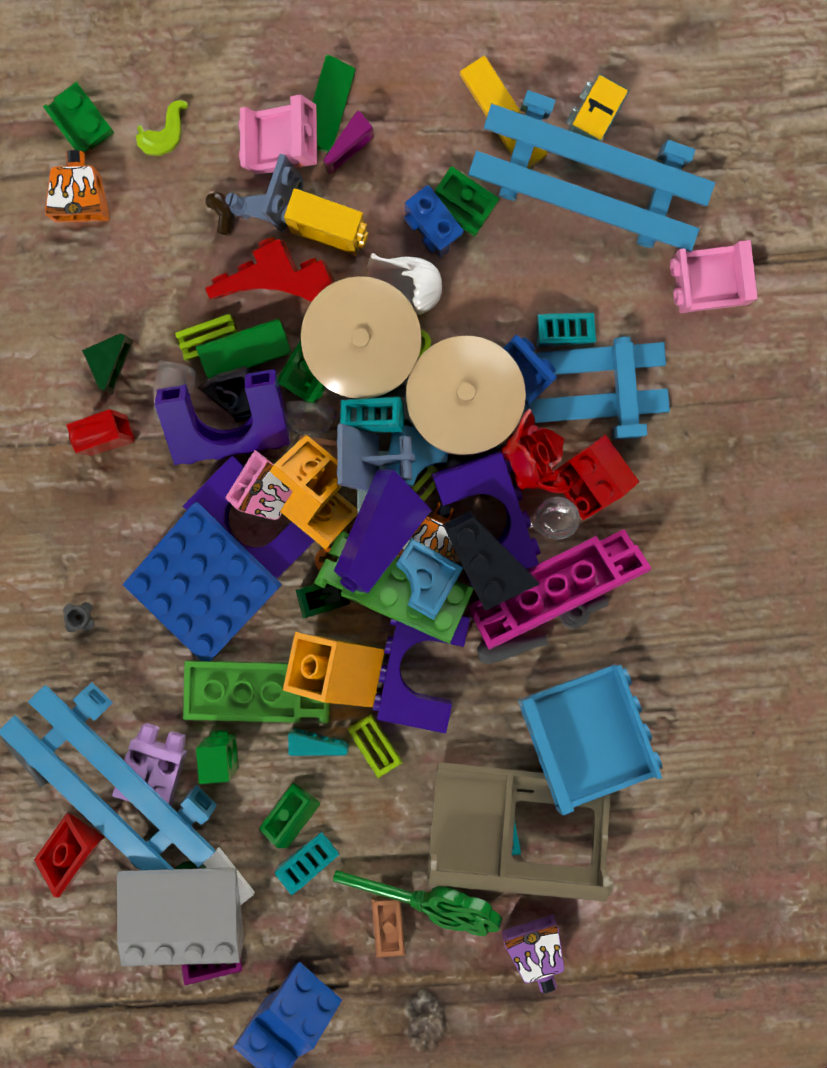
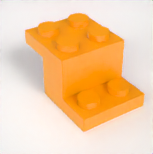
(315, 497)

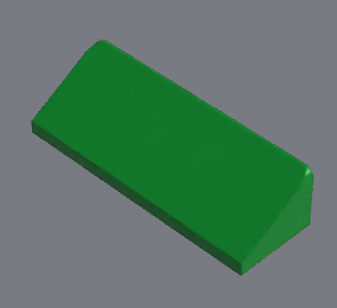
(331, 99)
(244, 348)

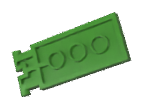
(392, 595)
(244, 693)

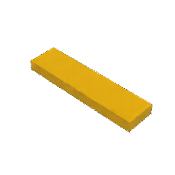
(489, 90)

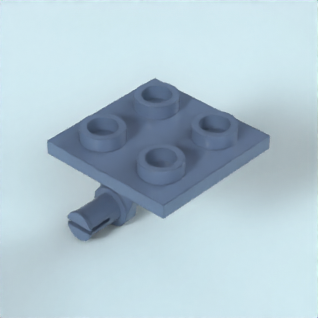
(274, 203)
(361, 460)

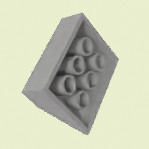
(179, 917)

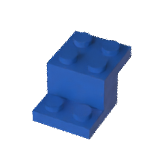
(288, 1021)

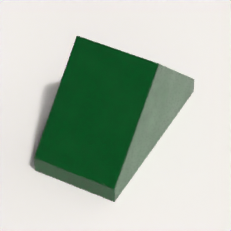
(107, 360)
(317, 600)

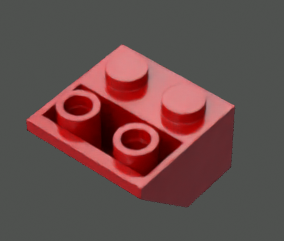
(596, 477)

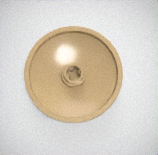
(361, 337)
(465, 395)

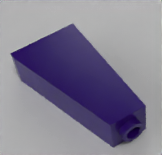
(380, 530)

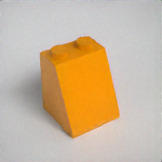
(333, 670)

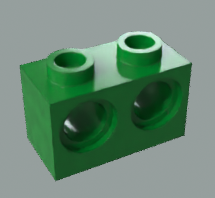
(217, 757)

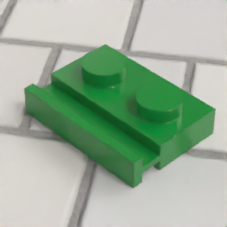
(78, 119)
(466, 200)

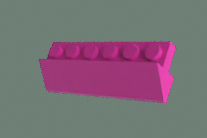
(564, 585)

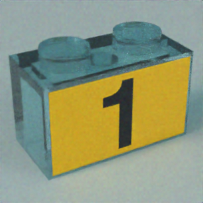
(599, 109)

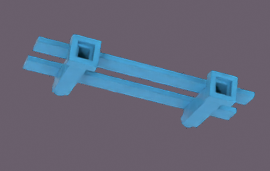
(664, 177)
(625, 403)
(71, 726)

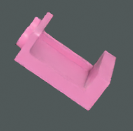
(278, 131)
(714, 278)

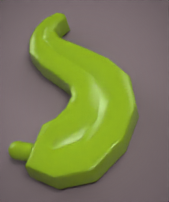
(166, 140)

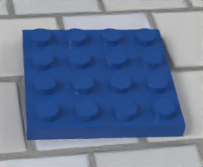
(201, 583)

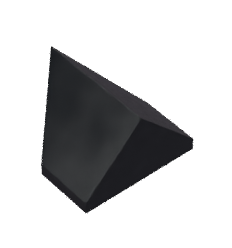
(229, 392)

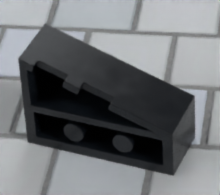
(487, 561)

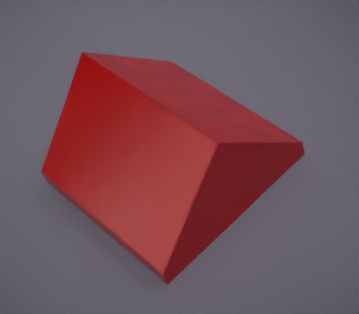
(66, 853)

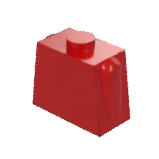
(100, 433)

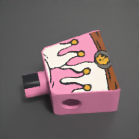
(258, 490)

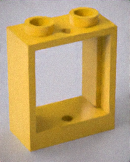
(326, 222)

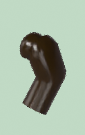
(217, 202)

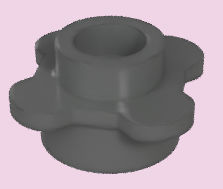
(72, 623)

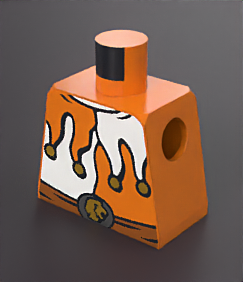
(76, 192)
(433, 534)

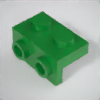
(299, 378)

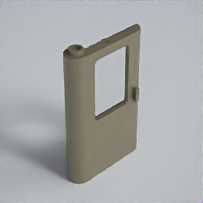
(475, 836)

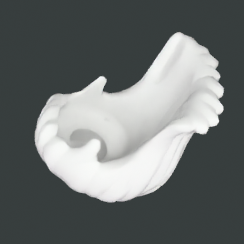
(412, 277)

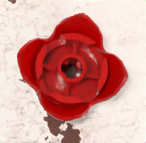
(534, 456)

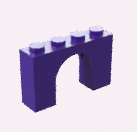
(194, 441)
(491, 476)
(275, 556)
(398, 701)

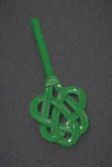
(443, 904)

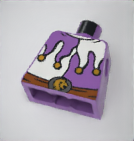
(536, 951)

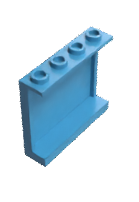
(590, 737)

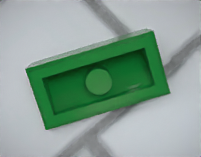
(289, 816)

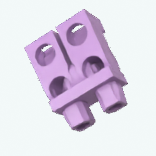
(156, 760)

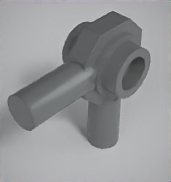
(579, 616)

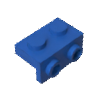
(433, 220)
(536, 372)

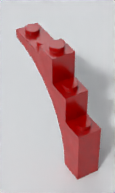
(274, 271)

